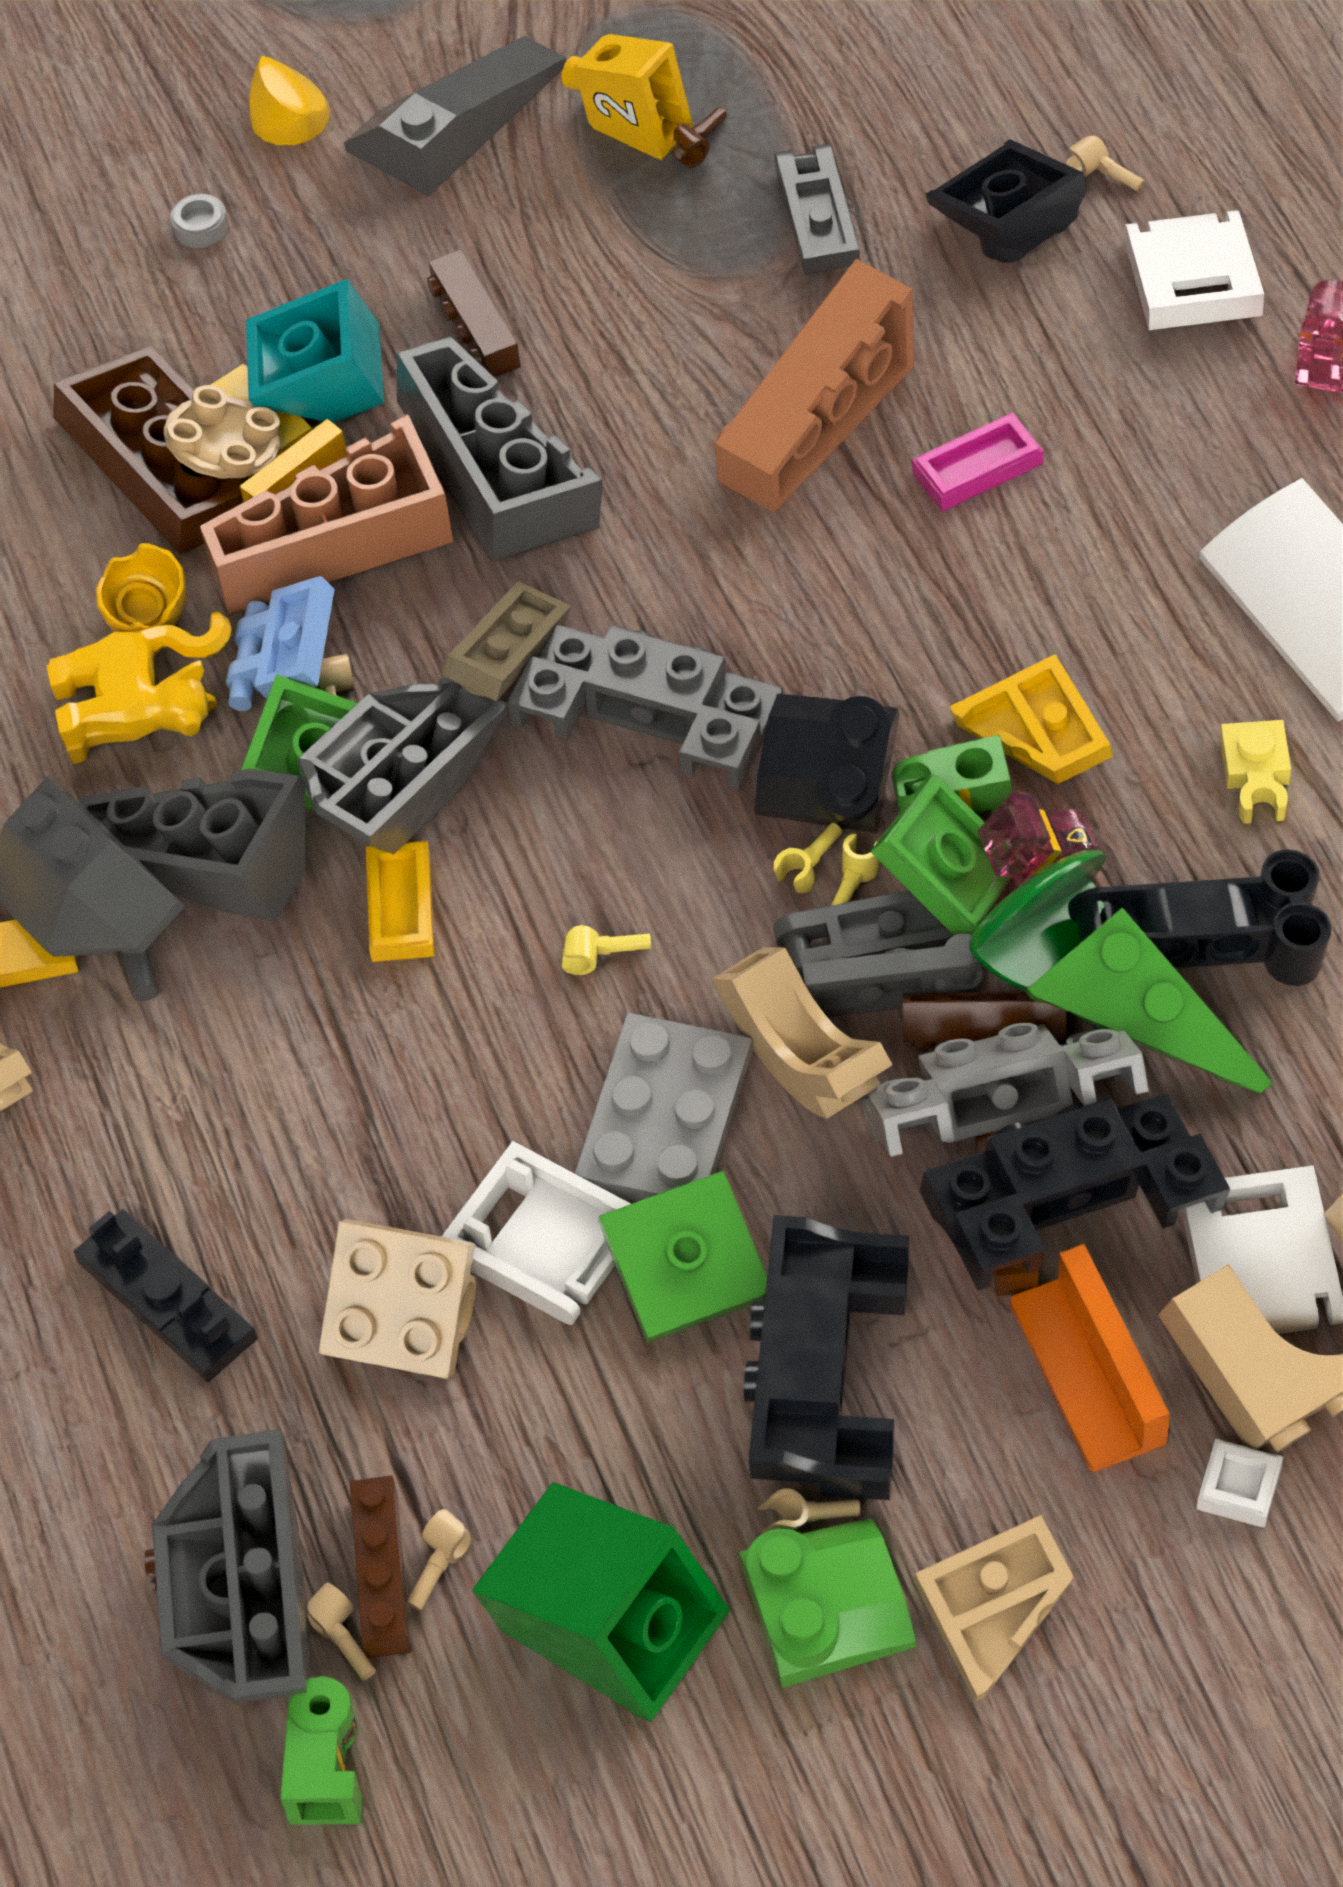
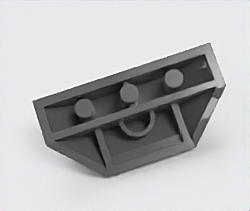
(398, 759)
(76, 881)
(234, 1572)

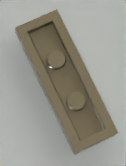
(504, 641)

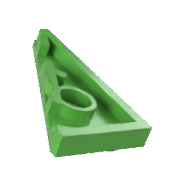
(1128, 985)

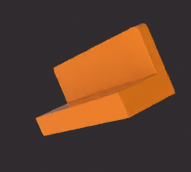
(1092, 1364)

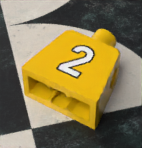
(631, 91)

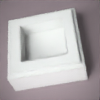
(1239, 1483)

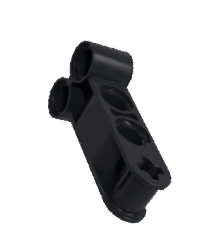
(1226, 918)

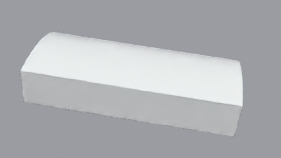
(1288, 578)

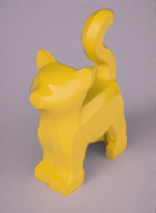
(125, 688)

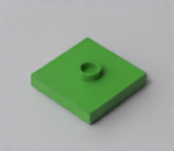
(941, 857)
(684, 1256)

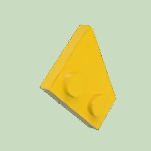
(1038, 721)

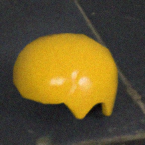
(142, 590)

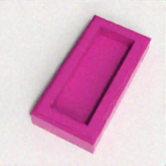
(977, 461)

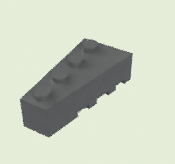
(495, 461)

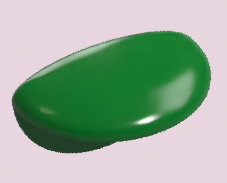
(1033, 923)

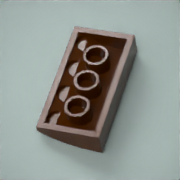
(120, 421)

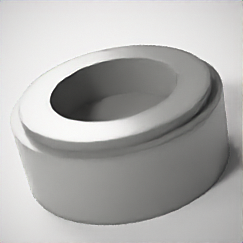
(199, 221)

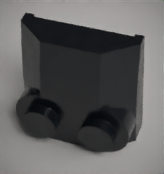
(1012, 200)
(826, 761)

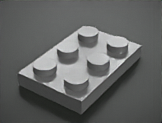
(663, 1107)

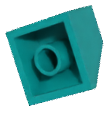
(316, 356)

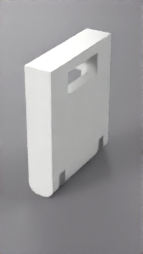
(1194, 255)
(551, 1241)
(1275, 1253)

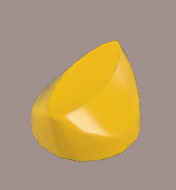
(285, 104)

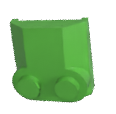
(291, 724)
(826, 1599)

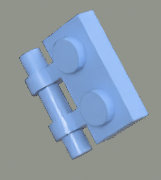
(280, 640)

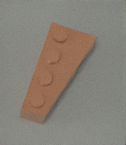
(820, 387)
(331, 521)

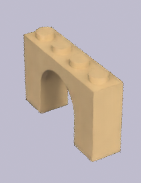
(1246, 1366)

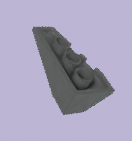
(447, 121)
(218, 842)

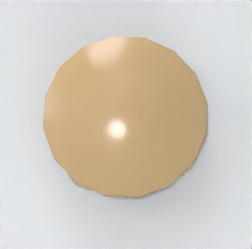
(222, 434)

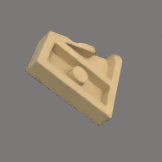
(994, 1599)

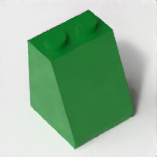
(603, 1597)

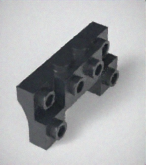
(1065, 1170)
(799, 1381)

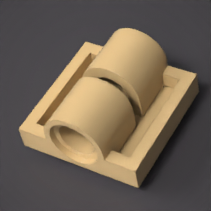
(398, 1298)

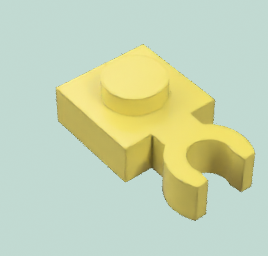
(1258, 763)

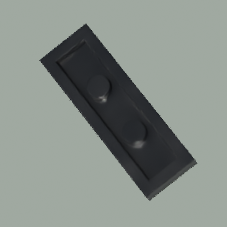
(164, 1294)

